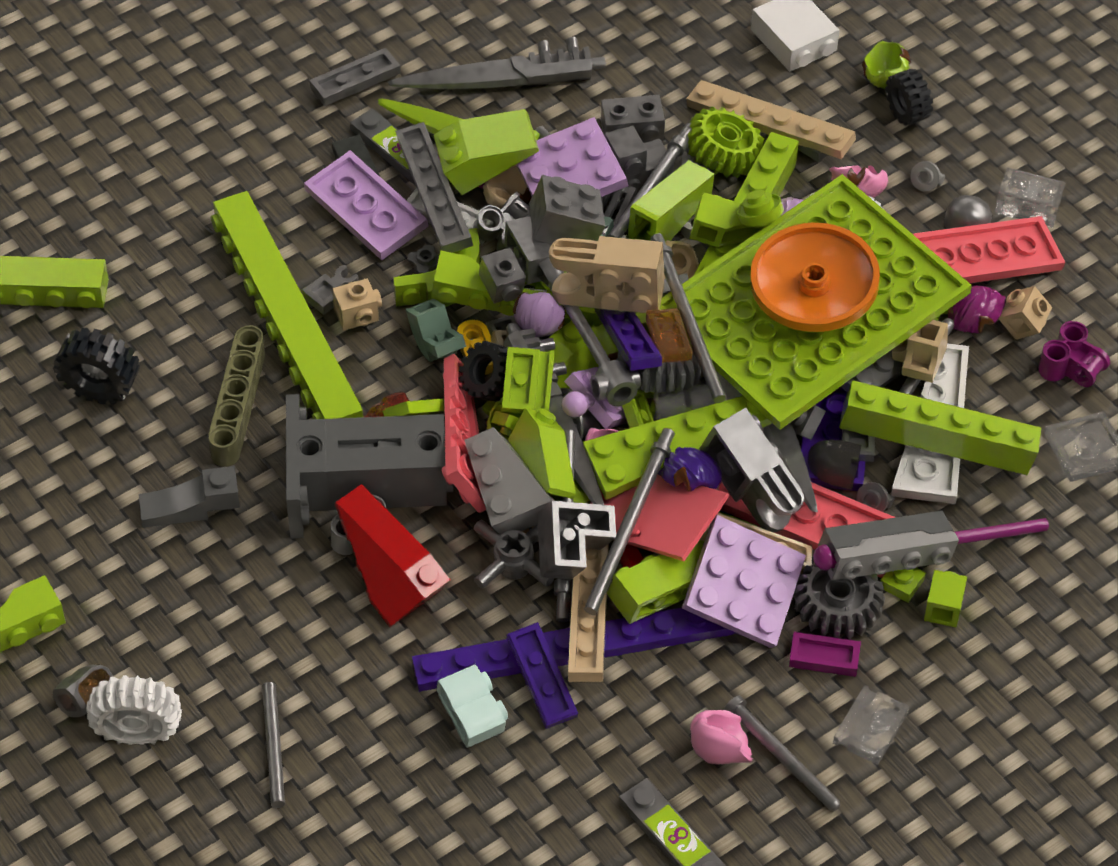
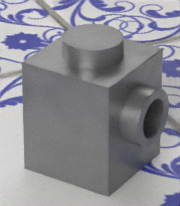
(502, 275)

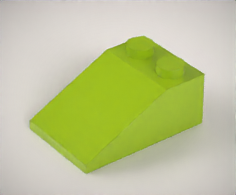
(484, 147)

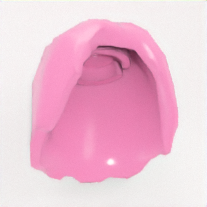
(719, 738)

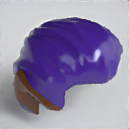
(691, 467)

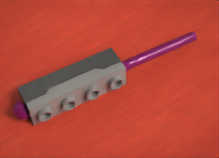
(903, 543)

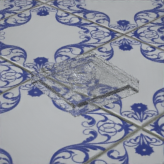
(1084, 446)

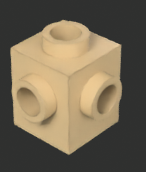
(356, 304)
(1025, 312)

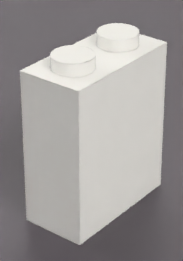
(795, 31)

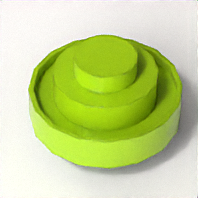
(760, 209)

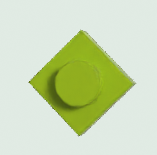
(505, 421)
(903, 582)

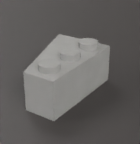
(505, 483)

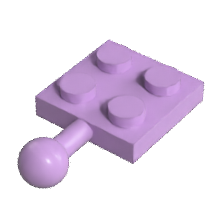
(581, 398)

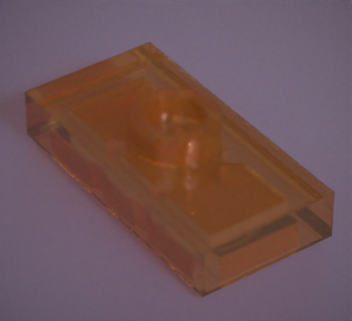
(669, 334)

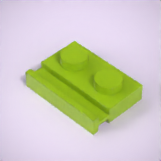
(527, 379)

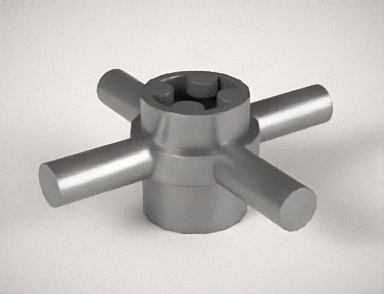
(512, 555)

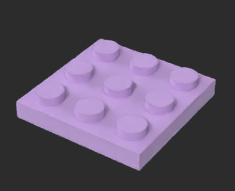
(578, 156)
(744, 581)

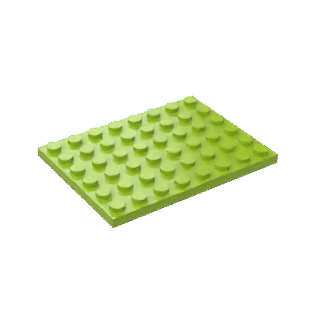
(794, 369)

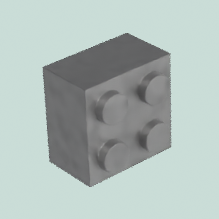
(565, 211)

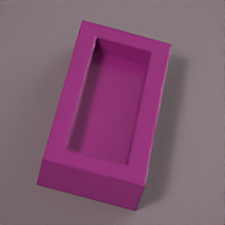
(824, 654)

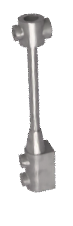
(612, 378)

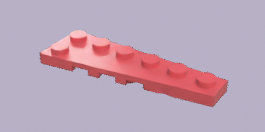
(459, 425)

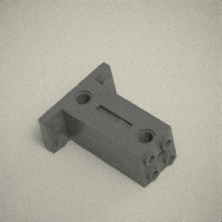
(387, 455)

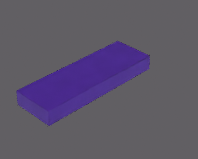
(542, 675)

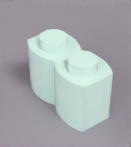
(472, 706)

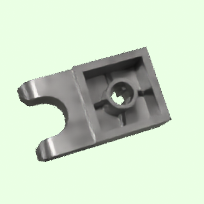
(754, 470)

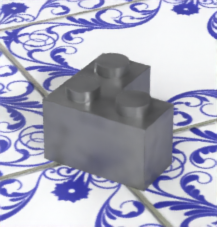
(636, 157)
(567, 532)

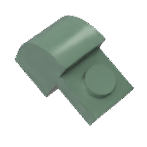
(433, 330)

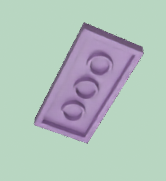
(366, 205)

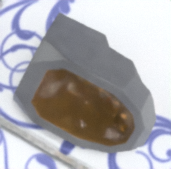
(74, 691)

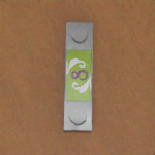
(666, 827)

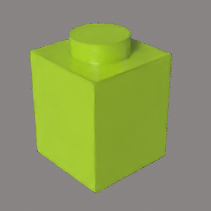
(945, 598)

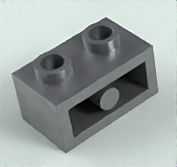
(641, 112)

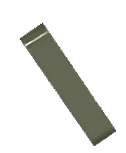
(236, 396)

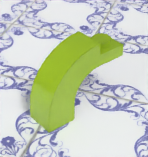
(418, 287)

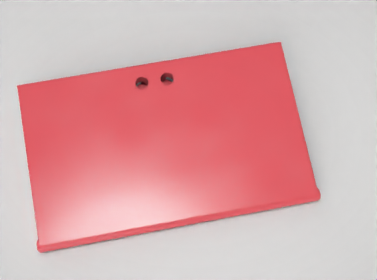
(670, 518)

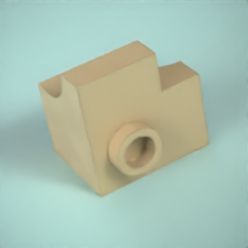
(923, 351)

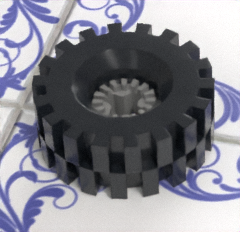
(96, 366)

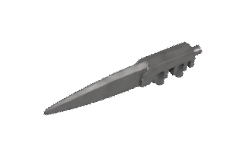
(517, 70)
(793, 459)
(582, 470)

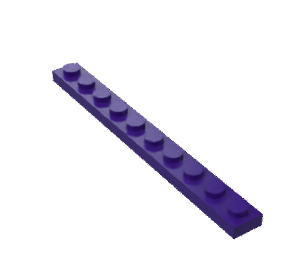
(621, 638)

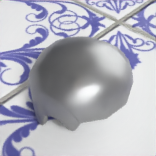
(967, 211)

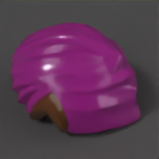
(977, 309)

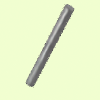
(273, 745)

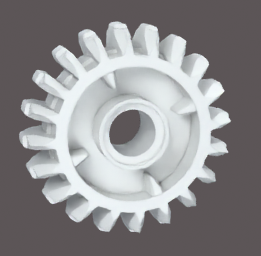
(133, 710)

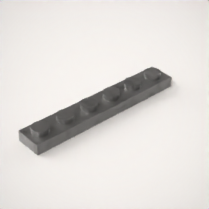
(434, 188)

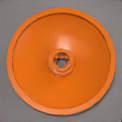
(815, 277)

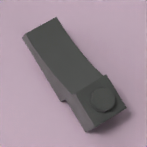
(191, 500)

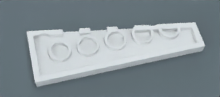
(927, 473)

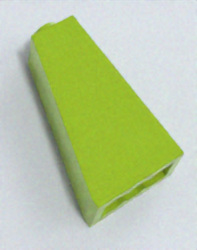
(670, 203)

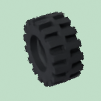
(909, 97)
(475, 367)

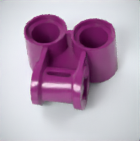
(1072, 356)

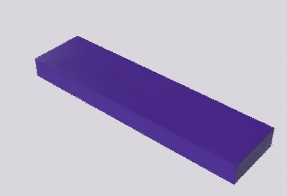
(630, 339)

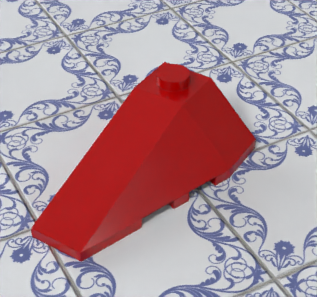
(391, 560)

